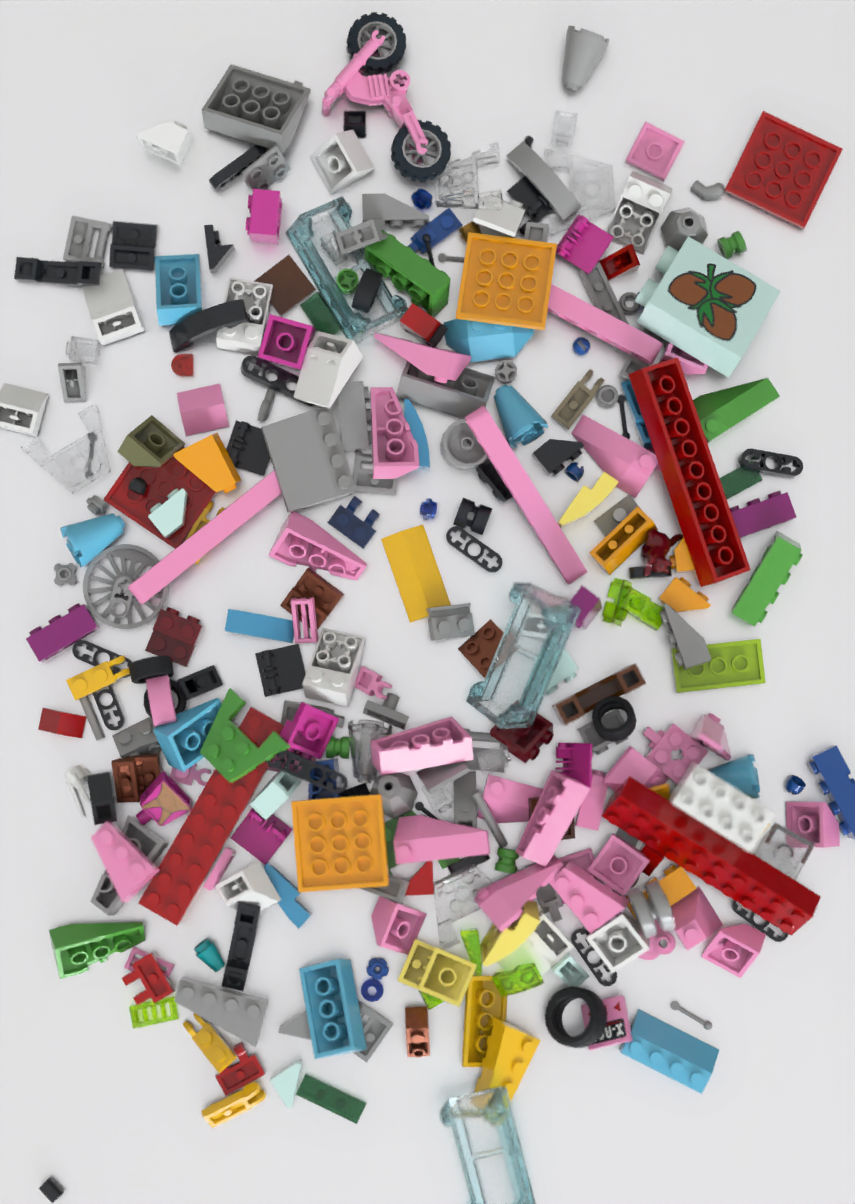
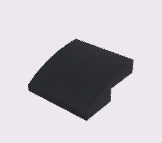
(133, 245)

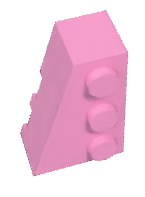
(123, 861)

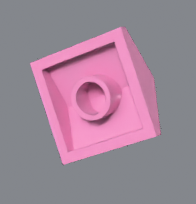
(202, 409)
(618, 864)

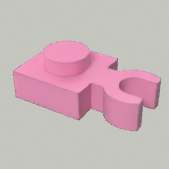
(370, 682)
(187, 776)

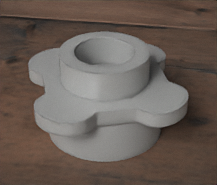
(69, 569)

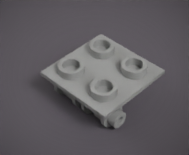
(266, 169)

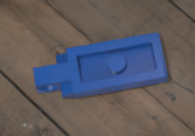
(439, 230)

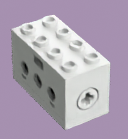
(721, 807)

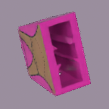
(163, 801)

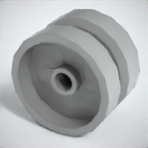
(453, 448)
(653, 909)

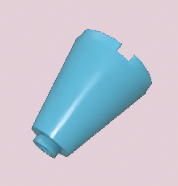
(518, 417)
(92, 536)
(740, 775)

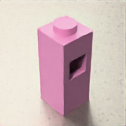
(592, 806)

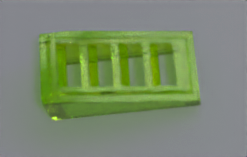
(471, 941)
(155, 1020)

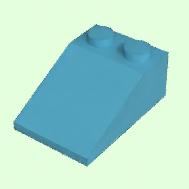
(177, 287)
(184, 739)

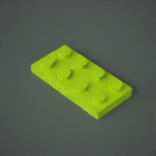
(730, 666)

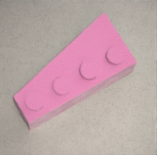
(422, 747)
(551, 817)

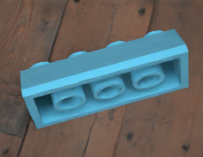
(332, 1008)
(670, 1051)

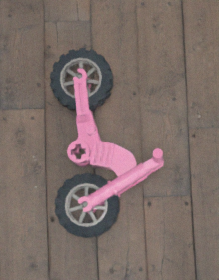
(389, 92)

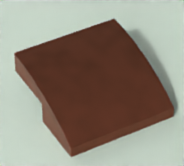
(324, 594)
(134, 775)

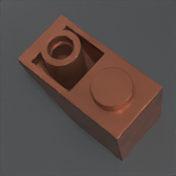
(417, 1031)

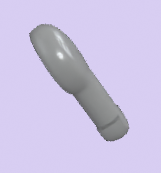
(266, 405)

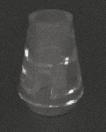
(331, 247)

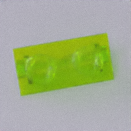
(612, 611)

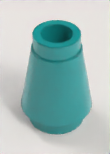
(209, 954)

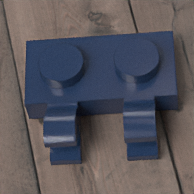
(351, 525)

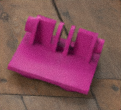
(583, 244)
(576, 761)
(261, 836)

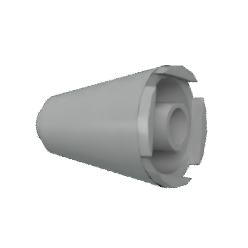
(581, 55)

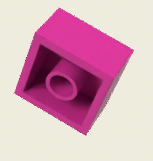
(265, 216)
(286, 342)

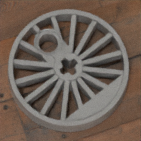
(134, 554)

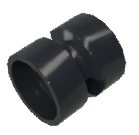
(479, 520)

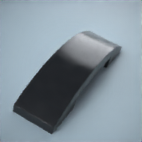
(57, 272)
(207, 321)
(241, 946)

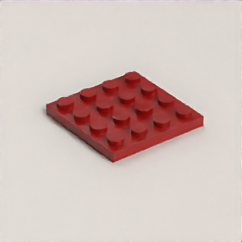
(783, 170)
(160, 484)

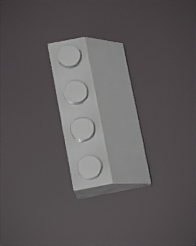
(456, 397)

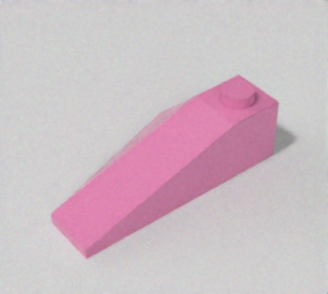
(508, 799)
(505, 897)

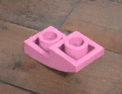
(161, 700)

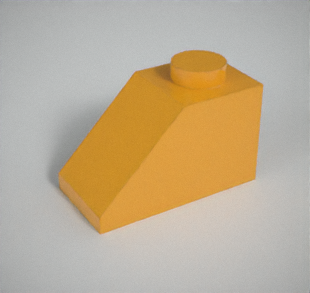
(681, 558)

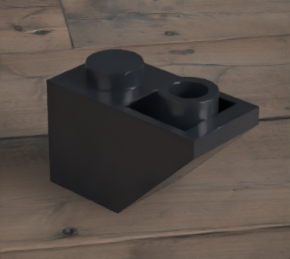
(555, 453)
(102, 798)

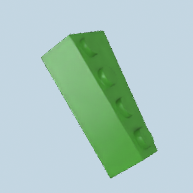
(767, 579)

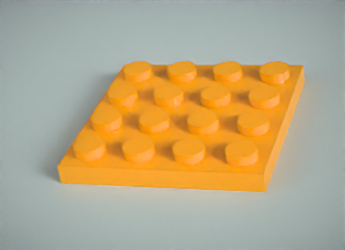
(506, 281)
(340, 843)

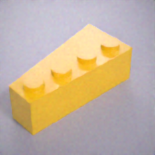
(507, 1057)

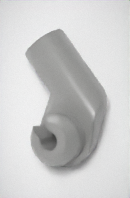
(709, 192)

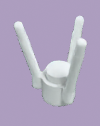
(75, 779)

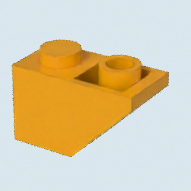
(682, 597)

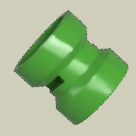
(731, 245)
(347, 277)
(338, 747)
(506, 860)

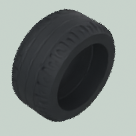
(555, 1011)

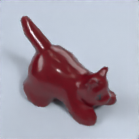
(655, 551)

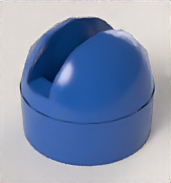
(577, 349)
(574, 471)
(795, 785)

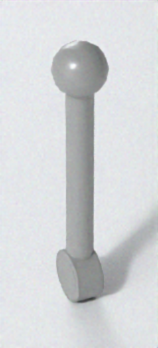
(442, 258)
(675, 1006)

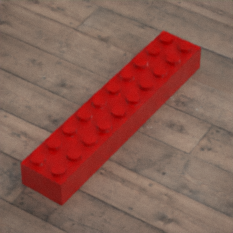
(689, 472)
(206, 830)
(711, 856)

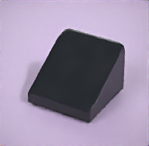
(355, 121)

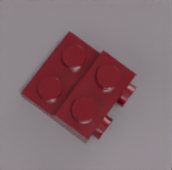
(174, 636)
(525, 742)

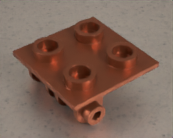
(482, 647)

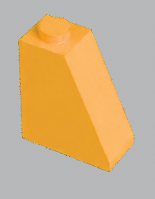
(210, 463)

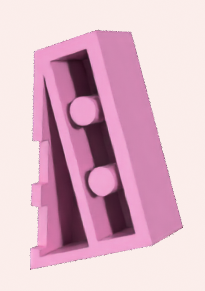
(586, 896)

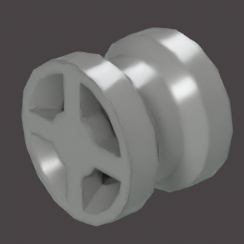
(505, 368)

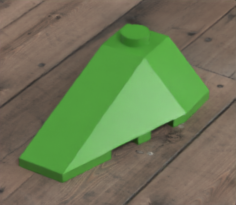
(730, 406)
(84, 944)

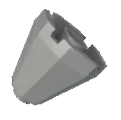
(682, 224)
(396, 792)

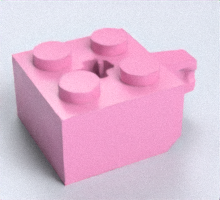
(673, 739)

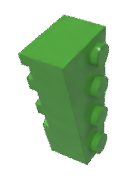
(410, 273)

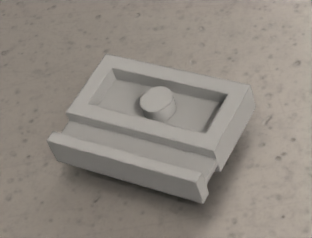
(450, 621)

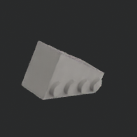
(148, 842)
(226, 1008)

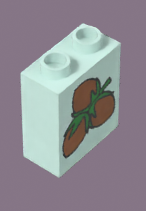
(705, 305)

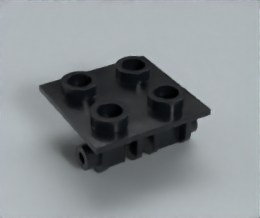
(535, 203)
(248, 448)
(281, 669)

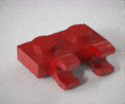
(152, 977)
(242, 1072)

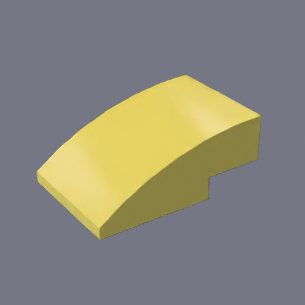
(588, 500)
(500, 944)
(437, 973)

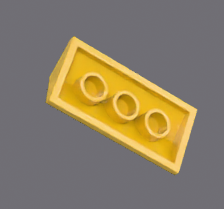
(415, 572)
(481, 1005)

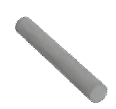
(92, 719)
(491, 822)

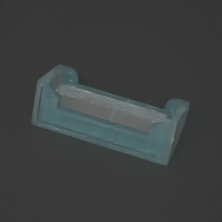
(305, 238)
(525, 657)
(489, 1147)

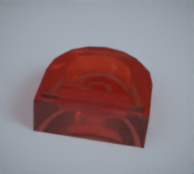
(183, 365)

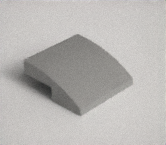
(441, 775)

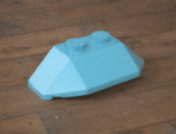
(485, 340)

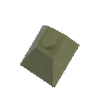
(150, 444)

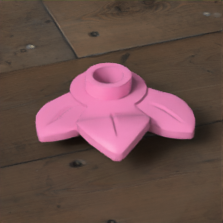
(655, 947)

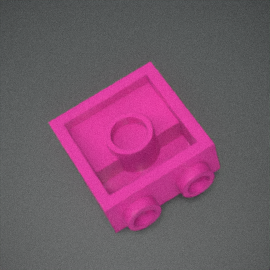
(309, 731)

